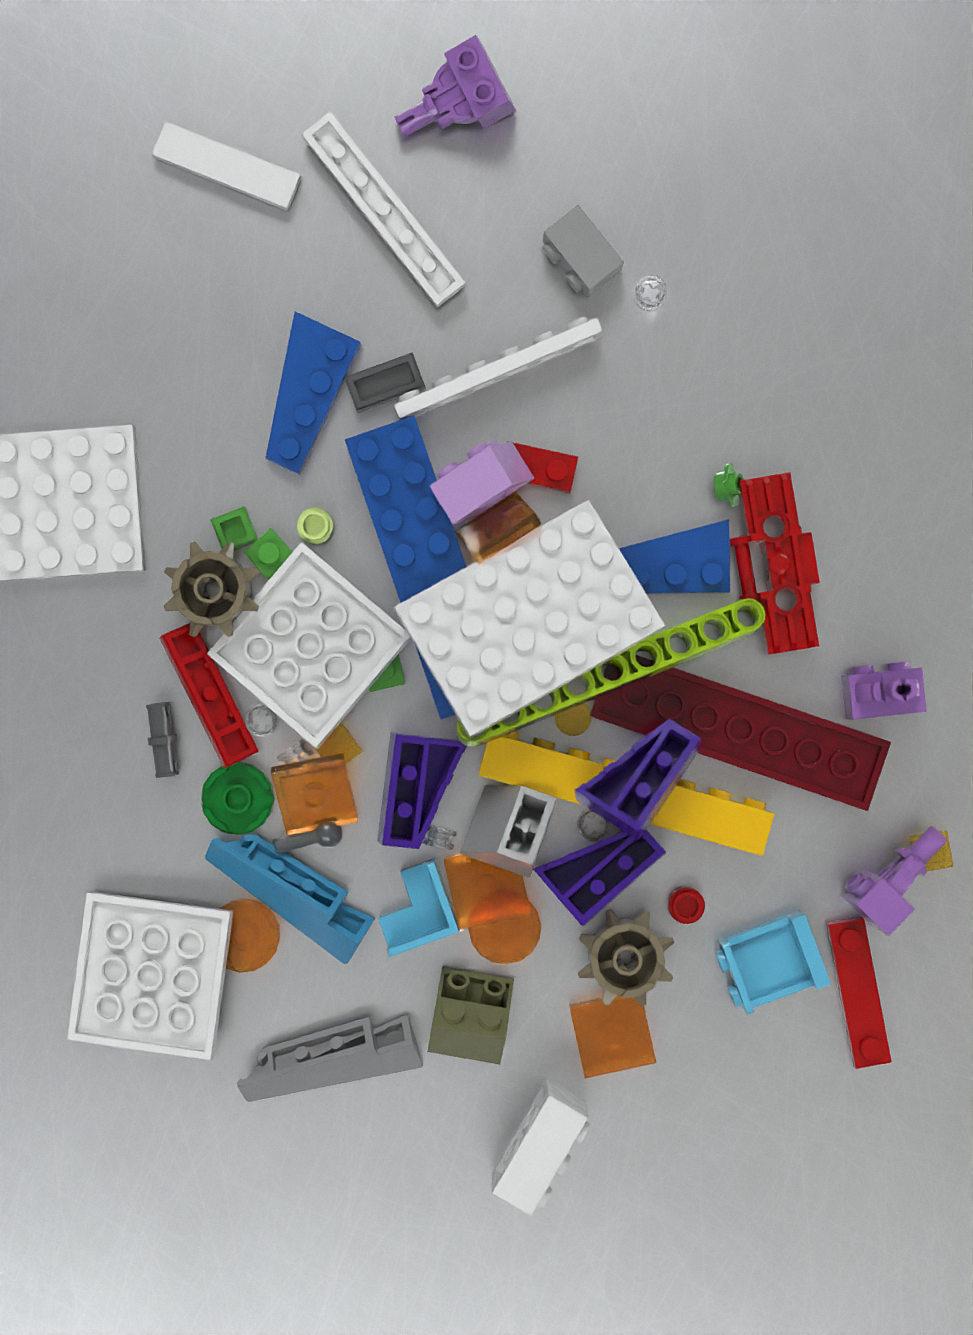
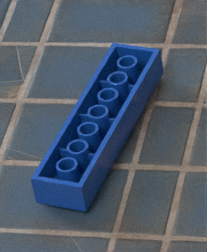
(407, 515)

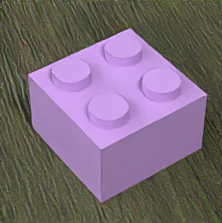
(480, 481)

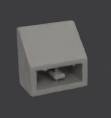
(509, 827)

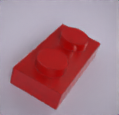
(549, 468)

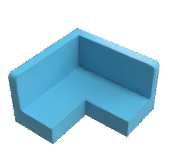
(428, 916)

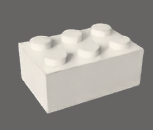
(540, 1148)

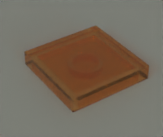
(498, 527)
(314, 793)
(484, 892)
(611, 1035)

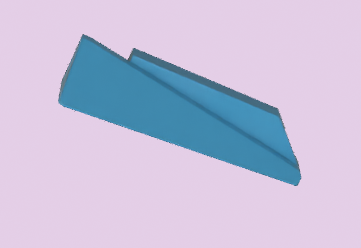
(293, 892)

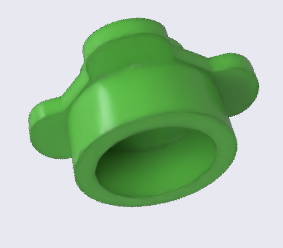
(727, 485)

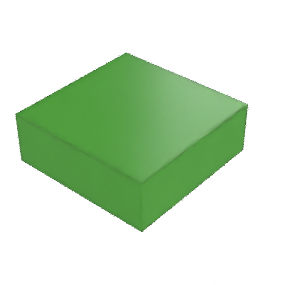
(235, 528)

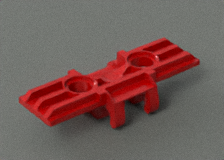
(789, 562)

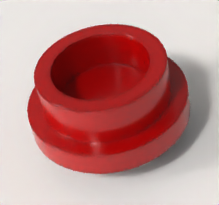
(686, 905)

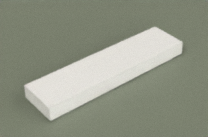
(226, 166)

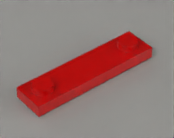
(209, 696)
(858, 992)

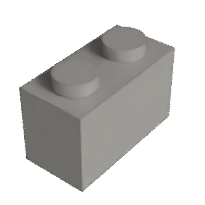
(581, 252)

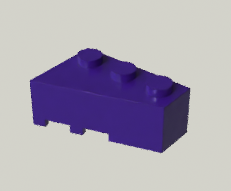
(642, 779)
(414, 785)
(599, 873)

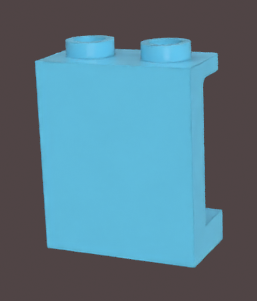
(771, 961)

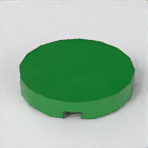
(237, 798)

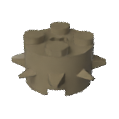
(204, 569)
(613, 975)

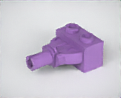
(461, 92)
(884, 692)
(880, 896)

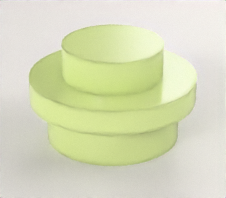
(315, 525)

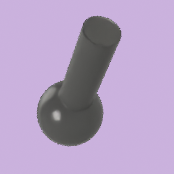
(325, 836)

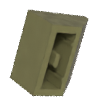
(471, 1015)

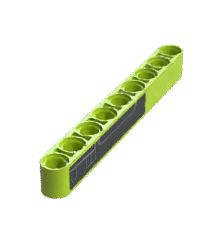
(630, 671)

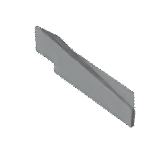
(333, 1058)

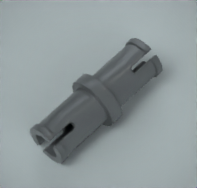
(162, 739)

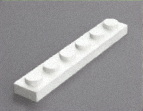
(383, 209)
(511, 363)

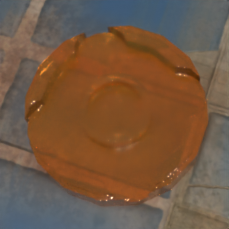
(252, 935)
(508, 940)

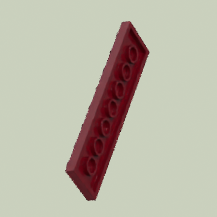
(751, 732)

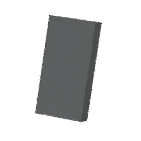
(384, 382)

